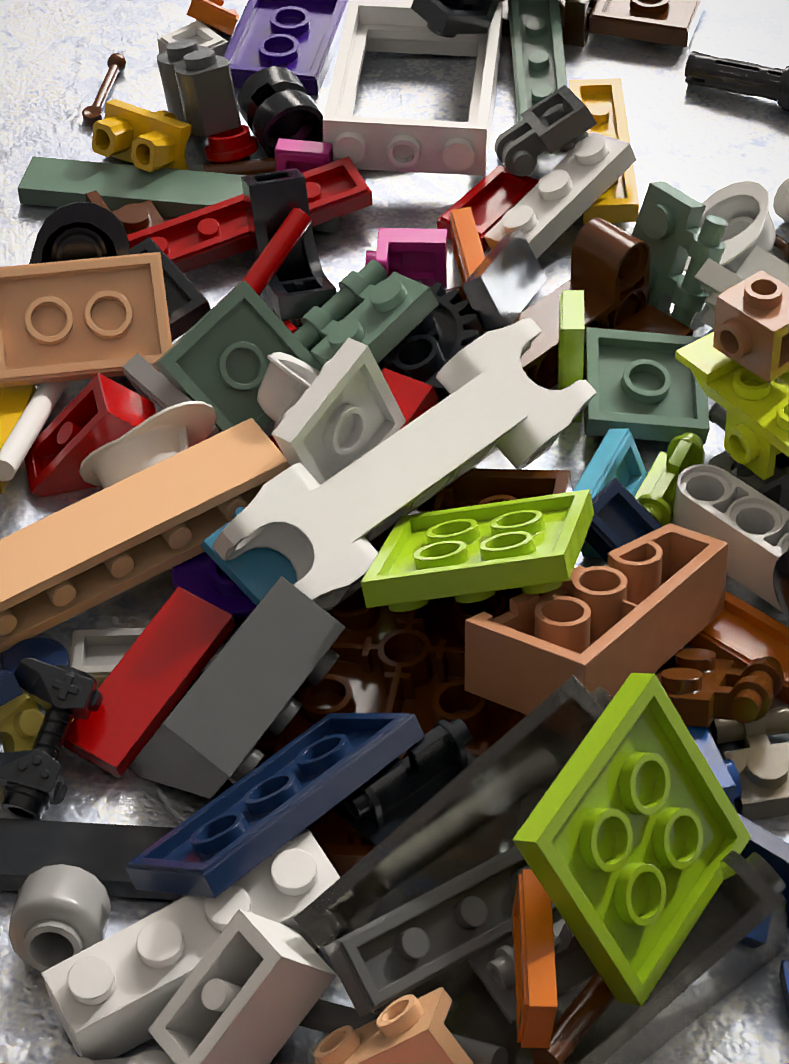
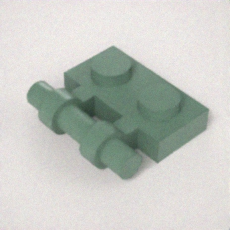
(671, 229)
(382, 315)

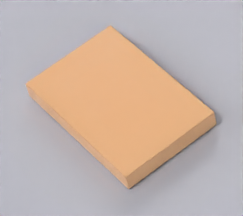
(81, 318)

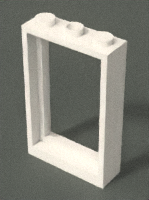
(410, 143)

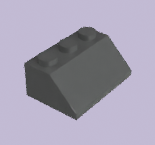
(243, 695)

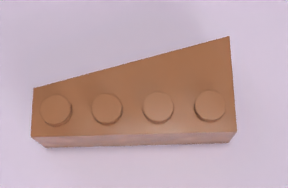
(600, 621)

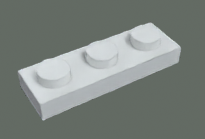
(565, 192)

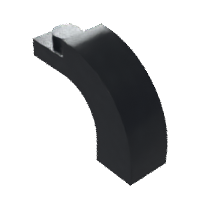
(300, 279)

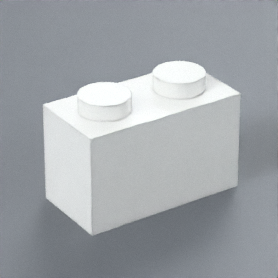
(243, 995)

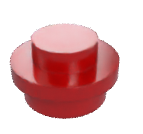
(231, 145)

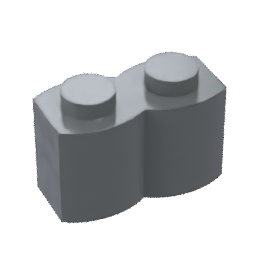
(198, 87)

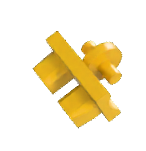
(141, 136)

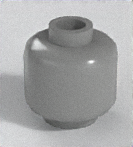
(58, 915)

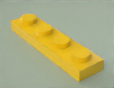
(607, 106)

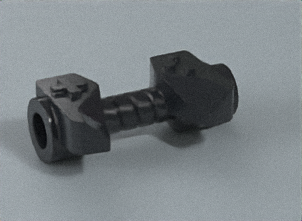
(34, 776)

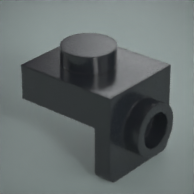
(456, 16)

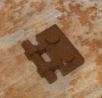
(715, 689)

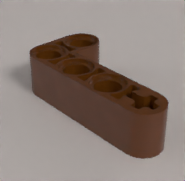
(615, 282)

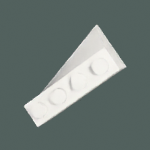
(125, 981)

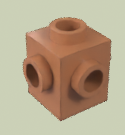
(755, 325)

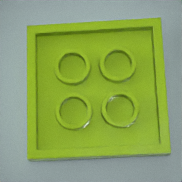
(479, 551)
(633, 838)

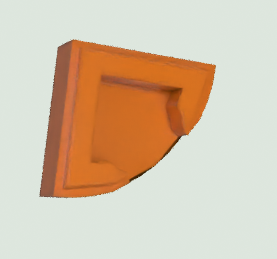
(214, 14)

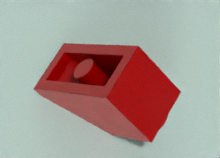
(89, 421)

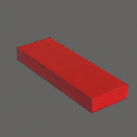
(150, 681)

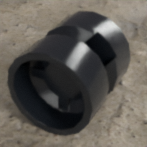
(279, 107)

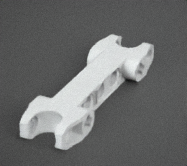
(330, 525)

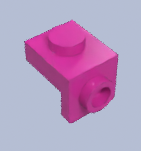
(413, 253)

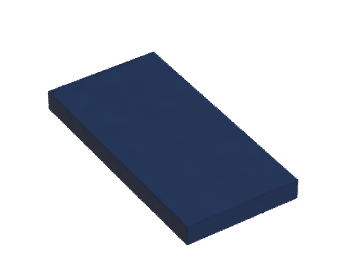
(273, 803)

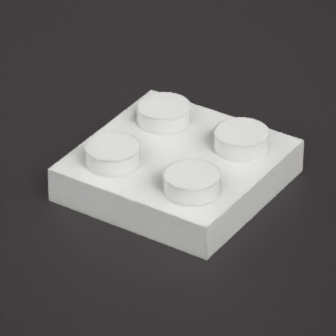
(340, 414)

